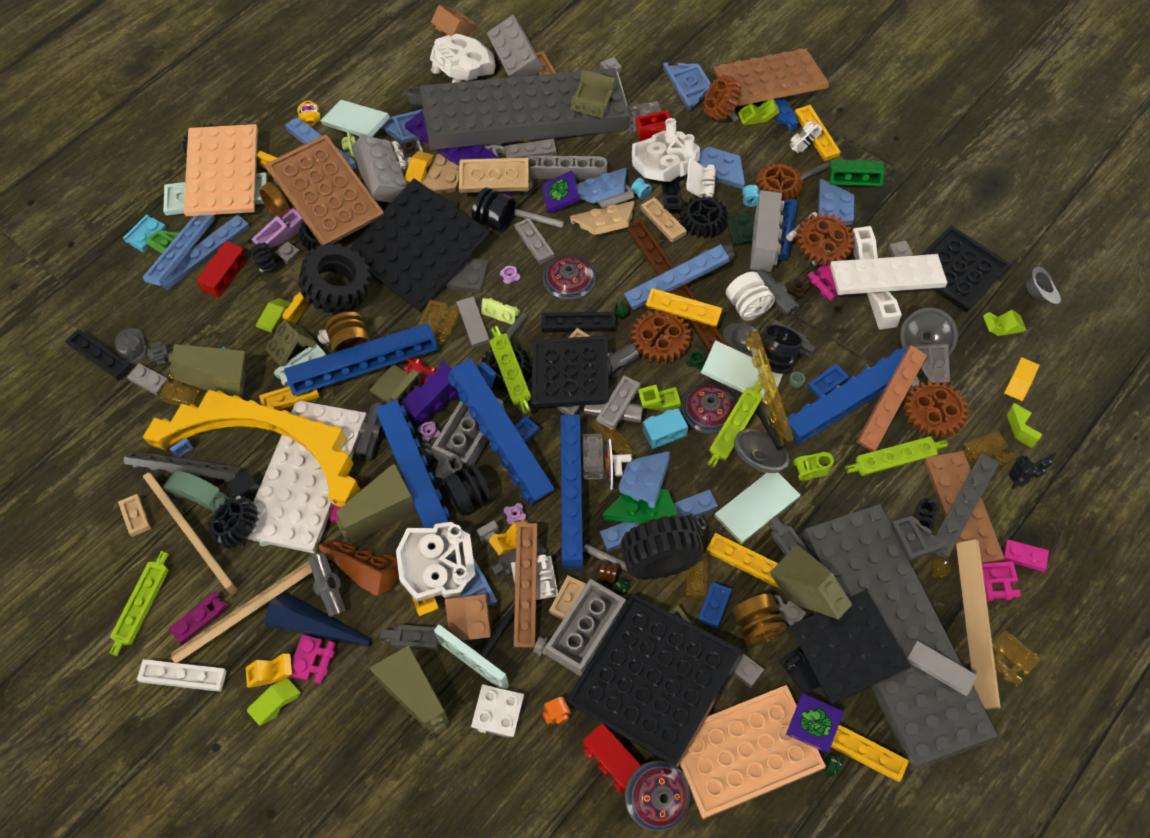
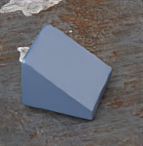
(181, 448)

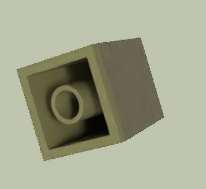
(209, 368)
(376, 506)
(810, 584)
(408, 685)

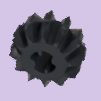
(263, 257)

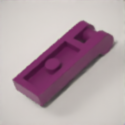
(198, 618)

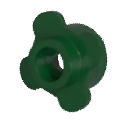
(696, 355)

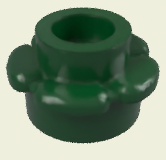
(620, 310)
(621, 586)
(833, 765)

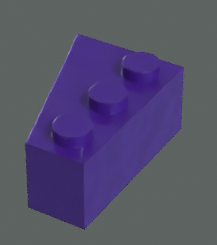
(431, 397)

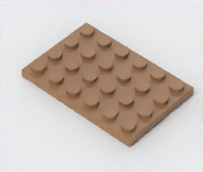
(775, 76)
(324, 190)

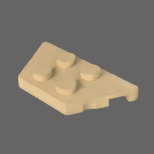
(442, 175)
(605, 219)

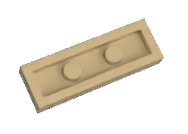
(663, 220)

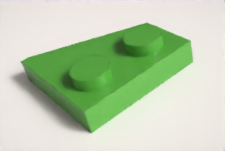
(161, 240)

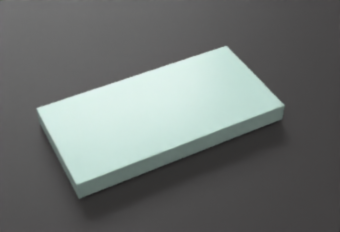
(355, 118)
(733, 368)
(757, 506)
(471, 658)

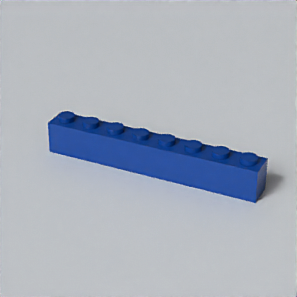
(360, 359)
(843, 399)
(500, 431)
(412, 465)
(571, 492)

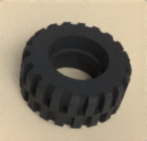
(339, 260)
(661, 547)

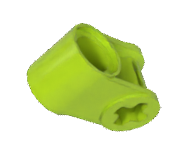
(810, 467)

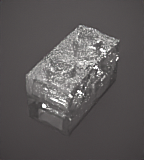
(641, 110)
(593, 456)

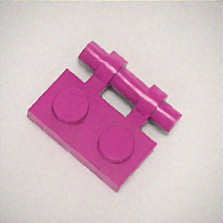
(824, 275)
(1000, 574)
(306, 656)

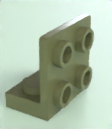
(285, 340)
(396, 384)

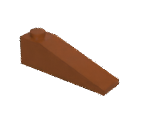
(368, 570)

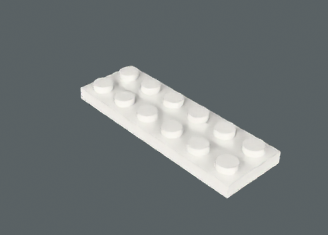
(888, 274)

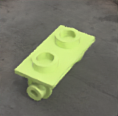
(348, 143)
(499, 311)

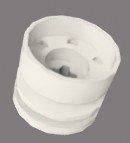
(750, 296)

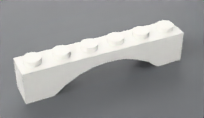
(882, 303)

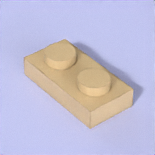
(134, 515)
(566, 597)

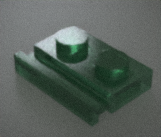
(740, 228)

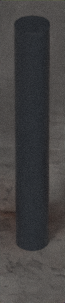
(769, 428)
(497, 633)

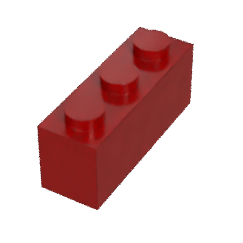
(222, 269)
(611, 756)

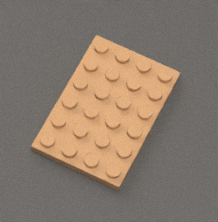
(221, 170)
(746, 753)

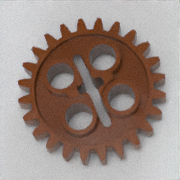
(824, 239)
(674, 344)
(936, 409)

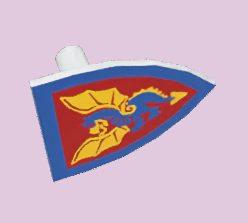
(617, 460)

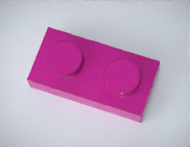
(1025, 555)

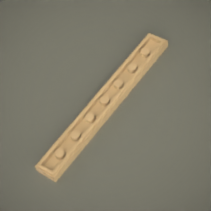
(206, 555)
(240, 613)
(978, 623)

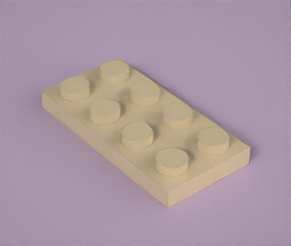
(498, 174)

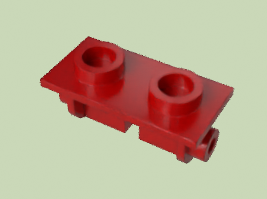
(417, 365)

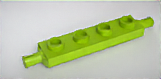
(510, 369)
(735, 423)
(896, 456)
(139, 603)

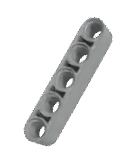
(553, 166)

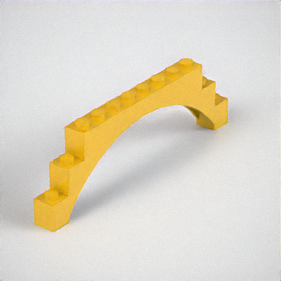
(223, 411)

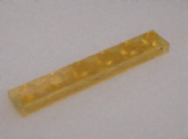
(771, 393)

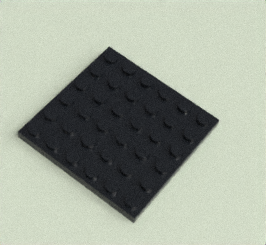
(419, 244)
(654, 679)

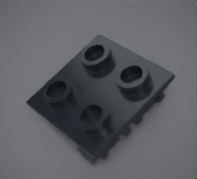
(1025, 470)
(800, 671)

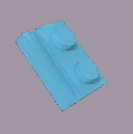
(143, 230)

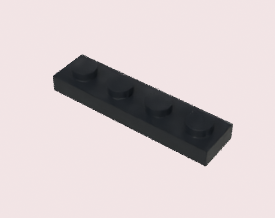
(582, 320)
(98, 354)

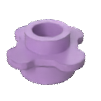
(509, 270)
(428, 426)
(520, 516)

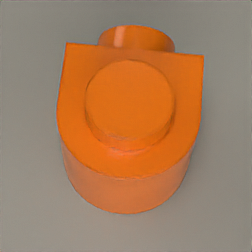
(556, 711)

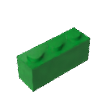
(856, 172)

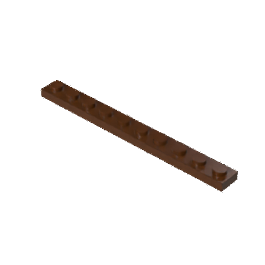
(660, 264)

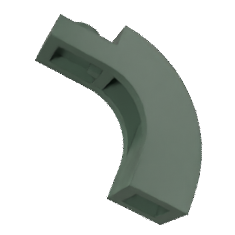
(196, 489)

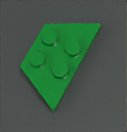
(630, 510)

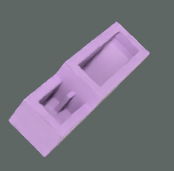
(280, 229)

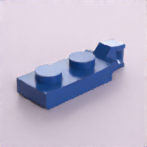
(786, 115)

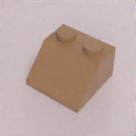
(452, 22)
(468, 617)

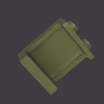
(593, 94)

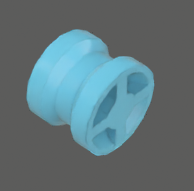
(641, 188)
(751, 195)

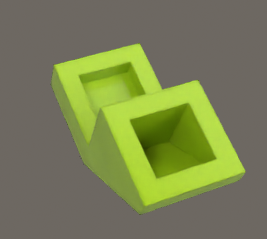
(753, 115)
(272, 315)
(1005, 324)
(660, 400)
(1018, 417)
(270, 702)

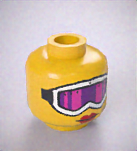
(308, 113)

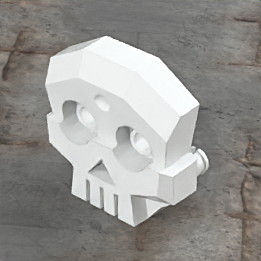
(461, 58)
(665, 154)
(419, 563)

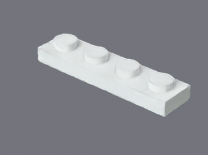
(181, 675)

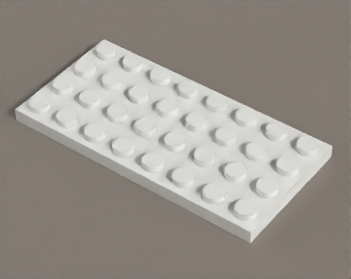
(294, 488)

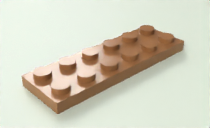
(948, 476)

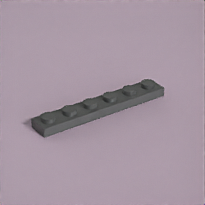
(172, 464)
(965, 503)

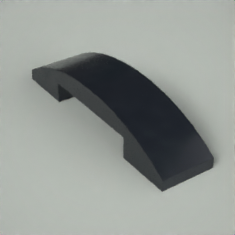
(671, 194)

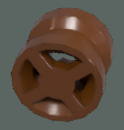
(608, 571)

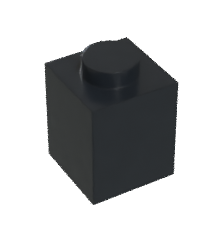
(243, 486)

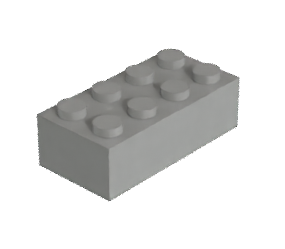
(514, 49)
(379, 168)
(767, 231)
(461, 437)
(584, 627)

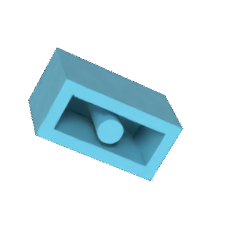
(664, 428)

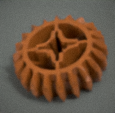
(722, 97)
(780, 179)

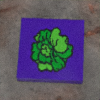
(560, 192)
(814, 723)

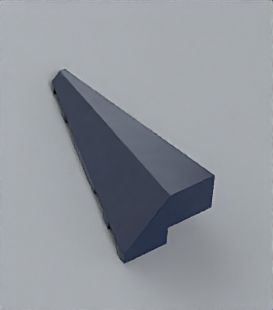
(296, 616)

